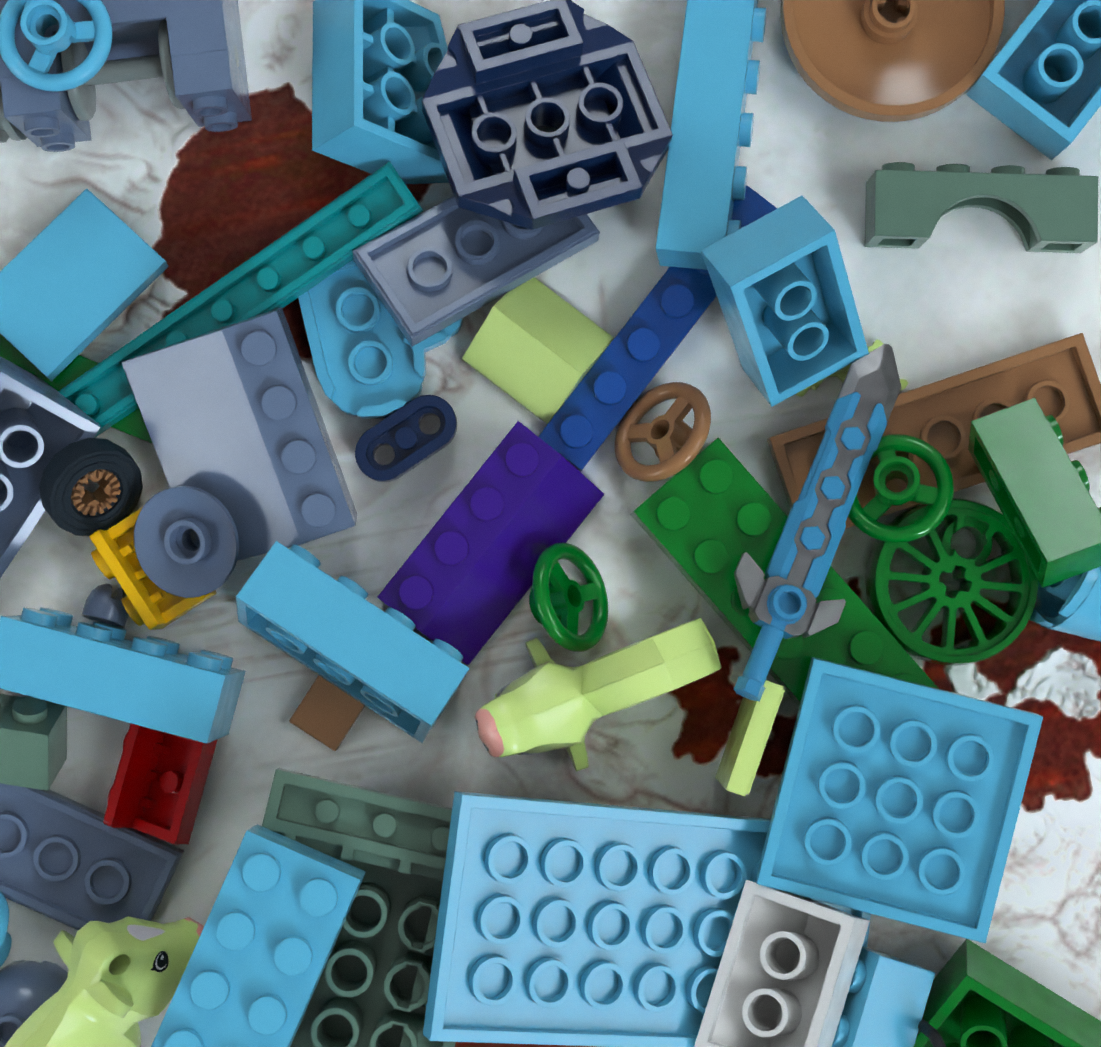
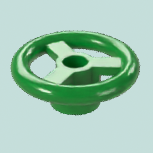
(901, 468)
(558, 600)

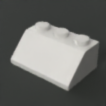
(782, 973)

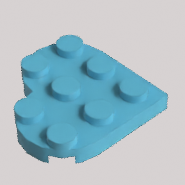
(360, 348)

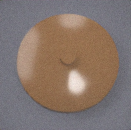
(891, 54)

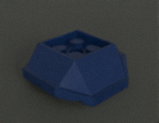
(544, 70)

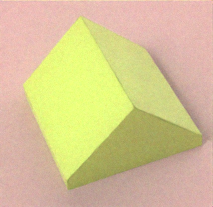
(536, 348)

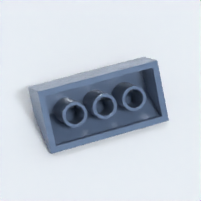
(33, 428)

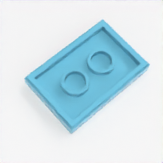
(73, 283)

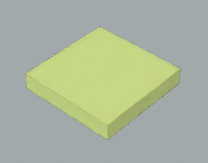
(749, 740)

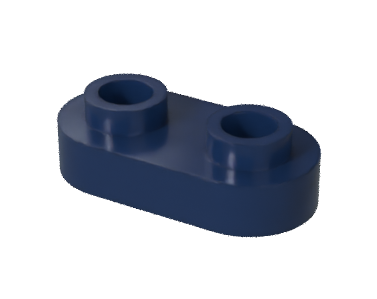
(404, 434)

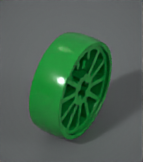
(983, 524)

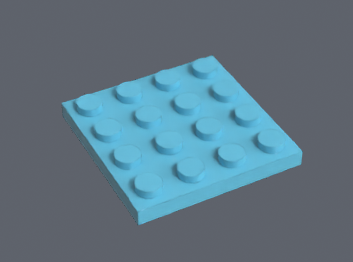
(899, 799)

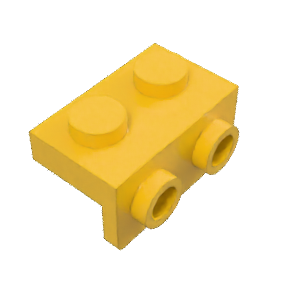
(143, 599)

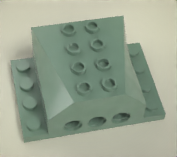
(384, 953)

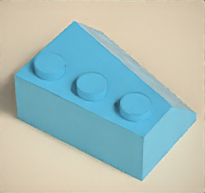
(370, 85)

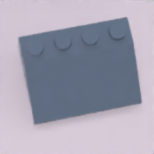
(245, 427)

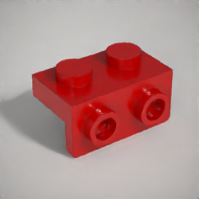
(159, 784)

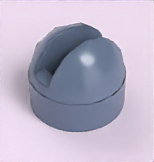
(105, 607)

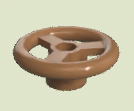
(668, 434)

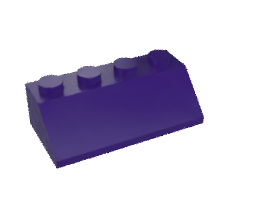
(489, 541)

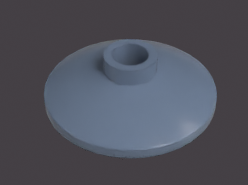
(166, 547)

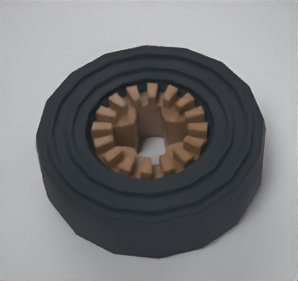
(79, 509)

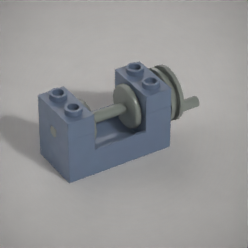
(185, 41)

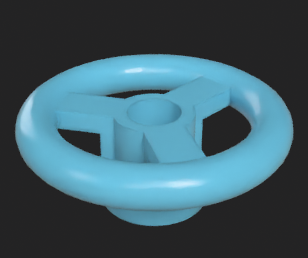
(35, 19)

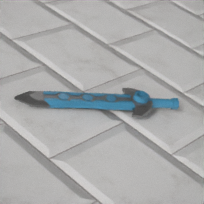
(816, 522)

